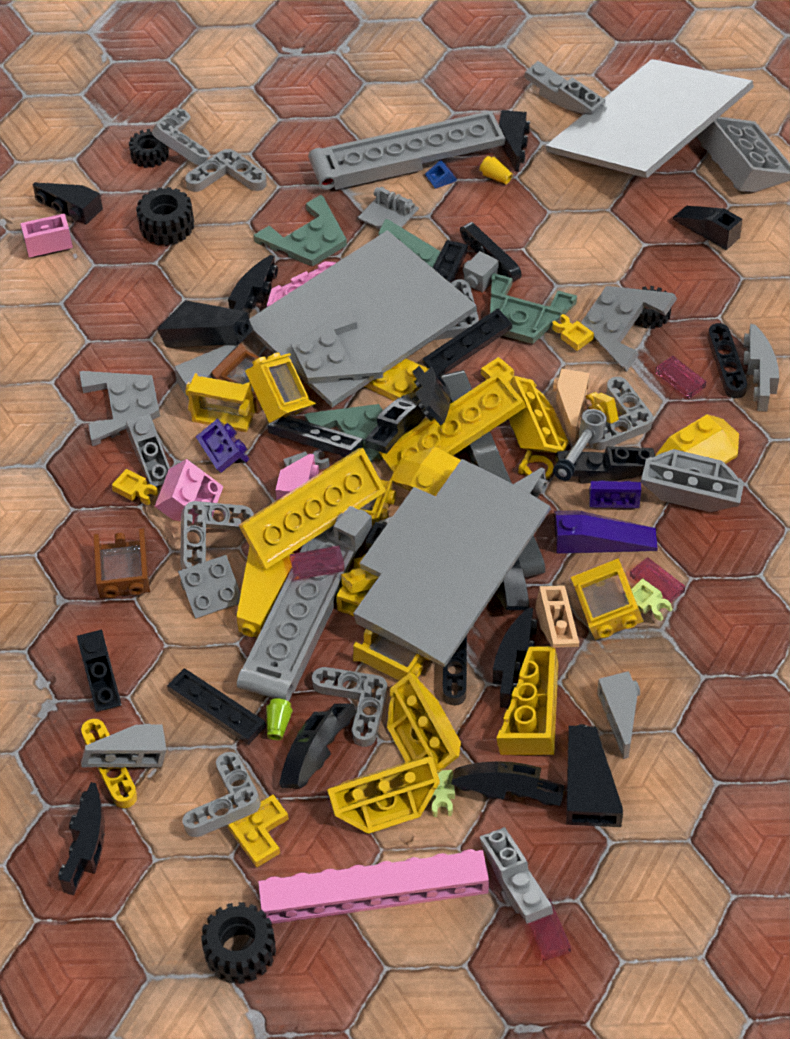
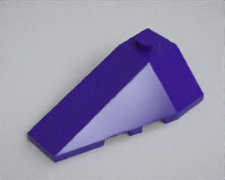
(594, 533)

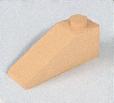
(570, 398)
(556, 616)

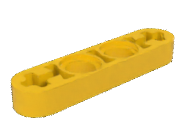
(111, 783)

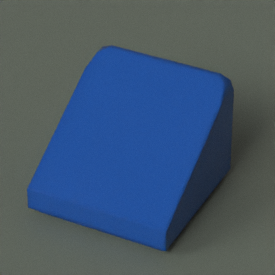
(440, 175)

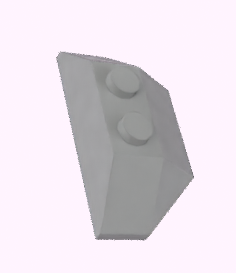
(692, 481)

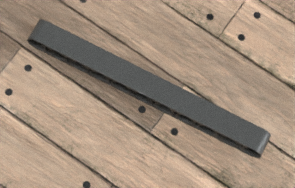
(486, 456)

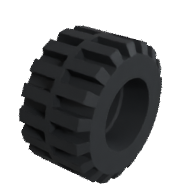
(165, 216)
(233, 922)

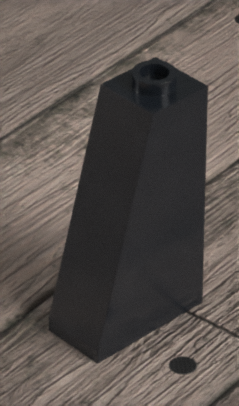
(204, 326)
(590, 784)

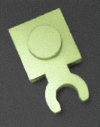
(649, 598)
(443, 793)

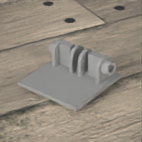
(390, 207)
(210, 586)

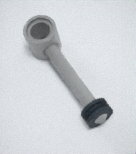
(590, 431)

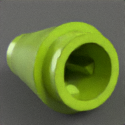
(277, 718)

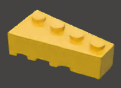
(532, 711)

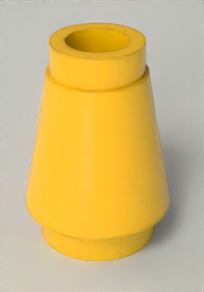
(495, 170)

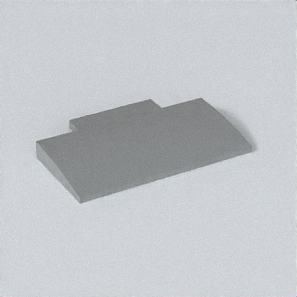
(446, 560)

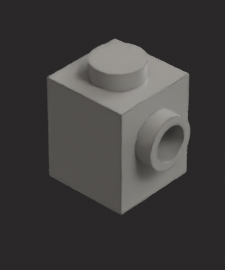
(479, 271)
(352, 528)

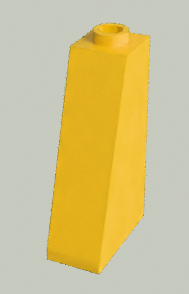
(259, 593)

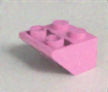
(46, 235)
(296, 475)
(183, 485)

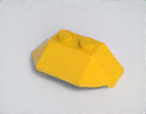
(537, 424)
(705, 437)
(425, 470)
(421, 724)
(386, 795)

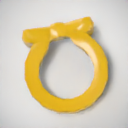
(524, 469)

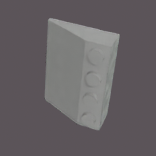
(745, 154)

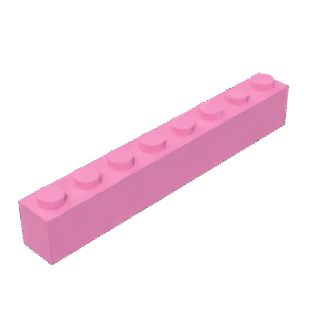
(374, 886)

